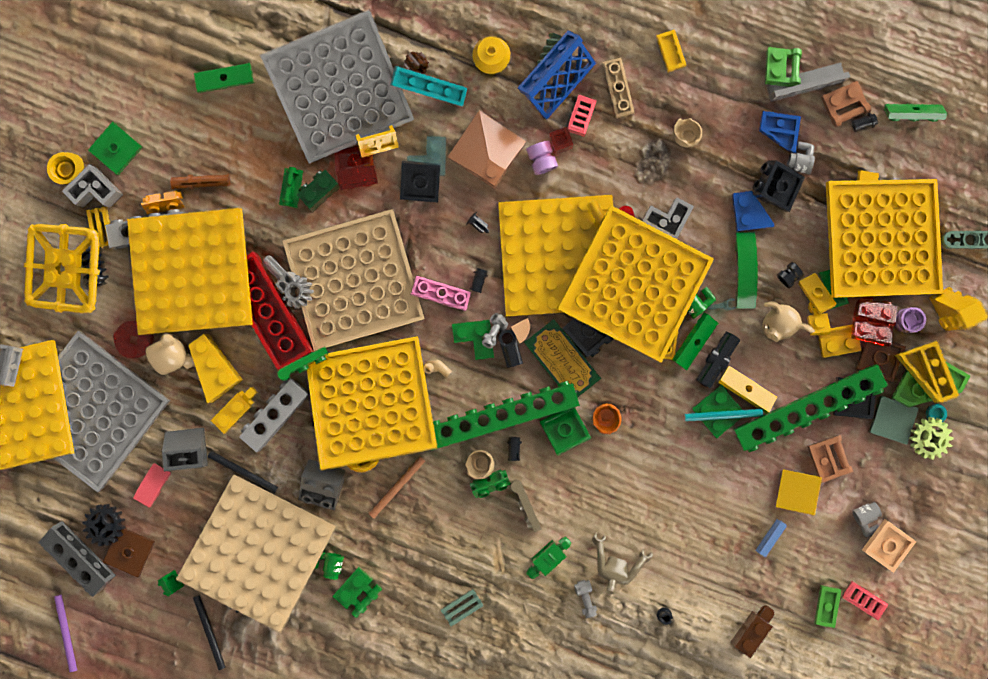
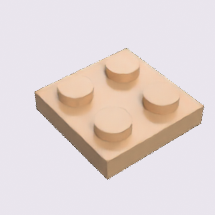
(889, 545)

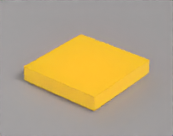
(798, 492)

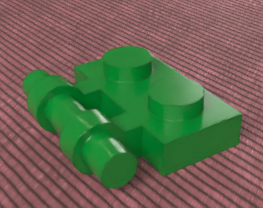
(353, 587)

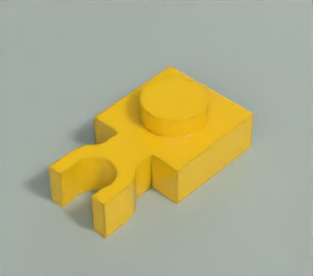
(819, 323)

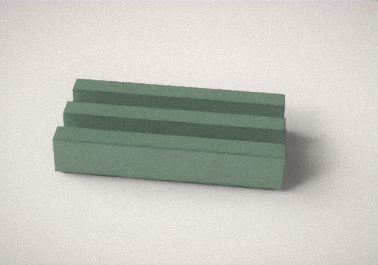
(448, 616)

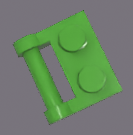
(776, 66)

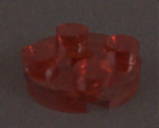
(122, 340)

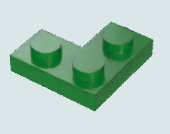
(474, 332)

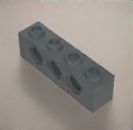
(76, 558)

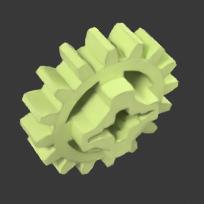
(938, 442)

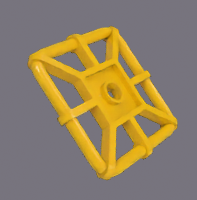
(69, 259)

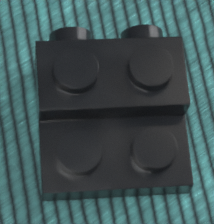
(778, 185)
(585, 337)

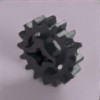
(111, 520)

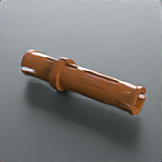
(199, 181)

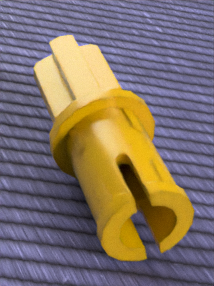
(596, 211)

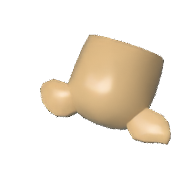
(782, 322)
(168, 355)

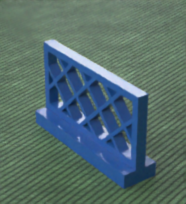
(550, 66)

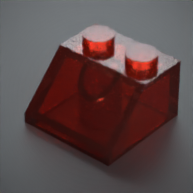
(354, 170)

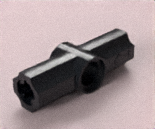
(718, 359)

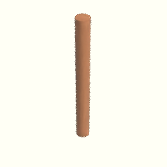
(395, 489)

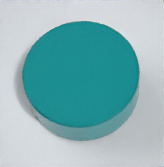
(936, 411)

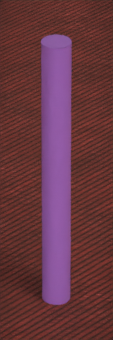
(65, 633)

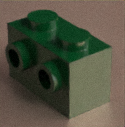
(318, 190)

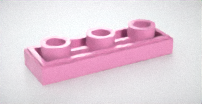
(429, 290)

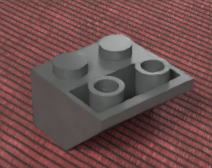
(184, 449)
(321, 486)

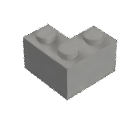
(92, 184)
(672, 221)

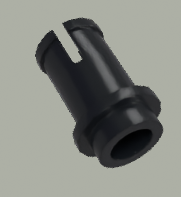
(864, 122)
(478, 280)
(514, 448)
(661, 613)

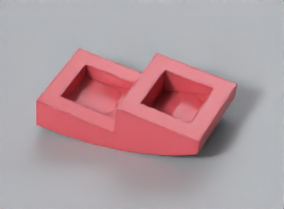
(151, 485)

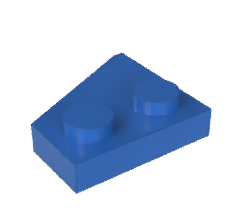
(781, 129)
(749, 212)

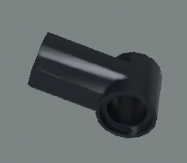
(510, 350)

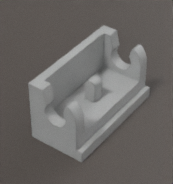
(9, 364)

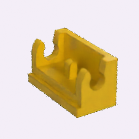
(377, 143)

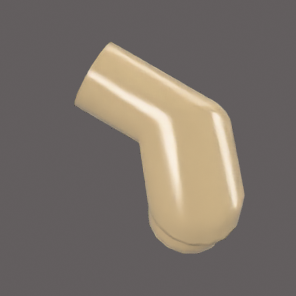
(436, 366)

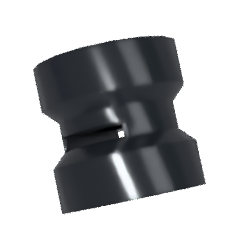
(790, 275)

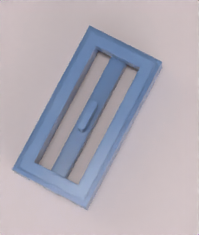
(771, 537)

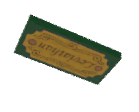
(562, 358)

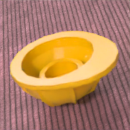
(64, 167)

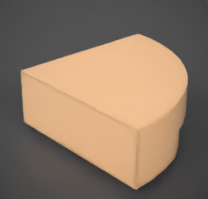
(521, 330)

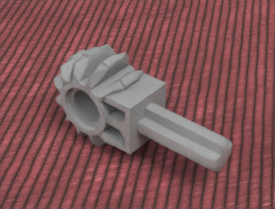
(288, 283)

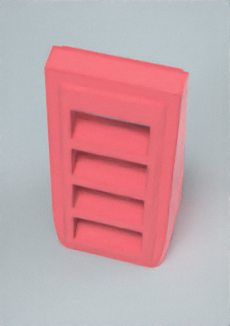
(575, 129)
(878, 611)

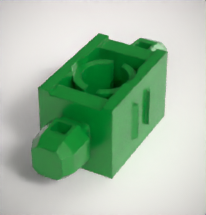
(548, 557)

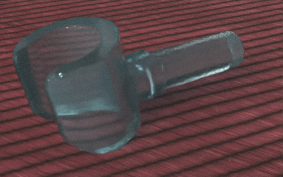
(722, 305)

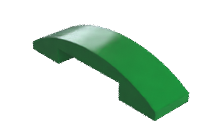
(746, 270)

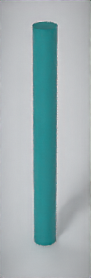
(723, 415)

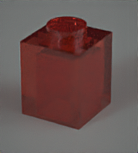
(560, 140)

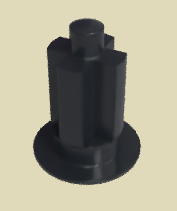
(478, 223)

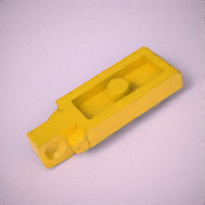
(234, 410)

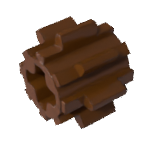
(416, 62)

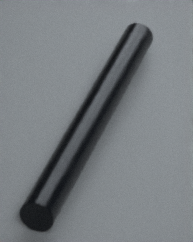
(243, 472)
(209, 632)

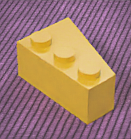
(957, 311)
(213, 368)
(930, 371)

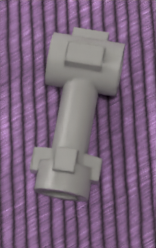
(499, 323)
(583, 588)

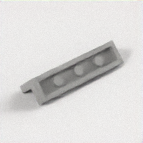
(810, 81)

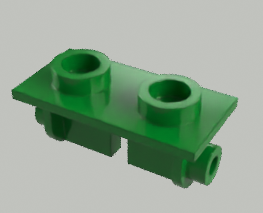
(290, 185)
(483, 488)

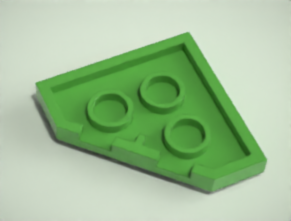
(912, 394)

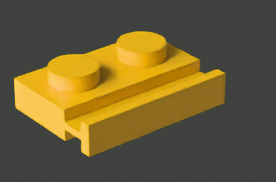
(838, 342)

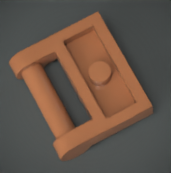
(842, 98)
(824, 460)

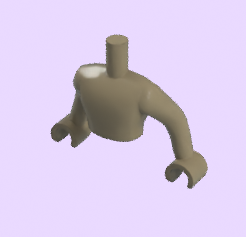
(616, 569)

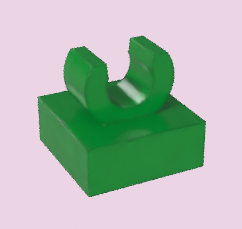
(169, 583)

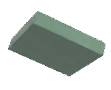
(893, 420)

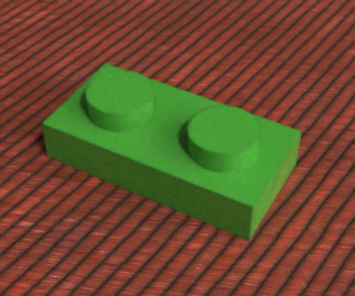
(827, 606)

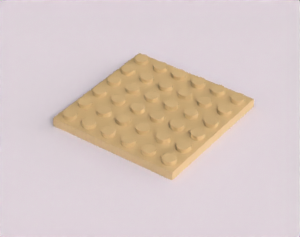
(356, 279)
(256, 553)

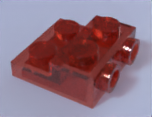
(874, 321)

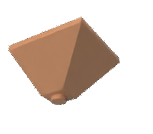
(487, 149)

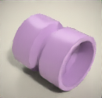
(542, 157)
(910, 320)

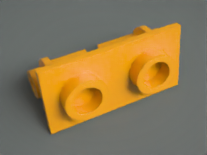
(155, 204)

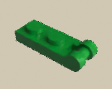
(302, 364)

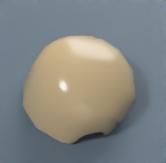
(687, 132)
(479, 464)

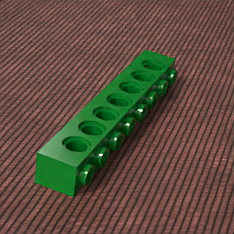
(875, 386)
(569, 401)

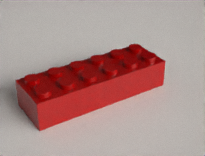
(273, 318)

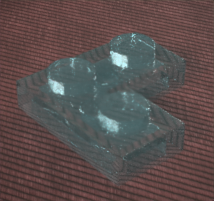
(435, 153)

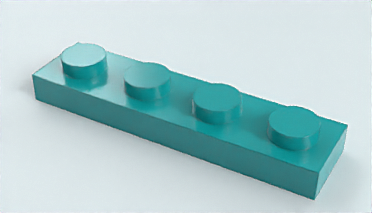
(428, 86)

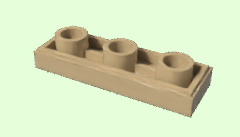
(621, 98)

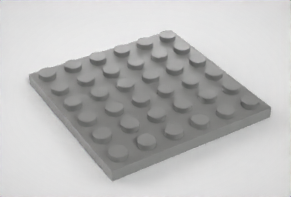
(337, 86)
(105, 409)

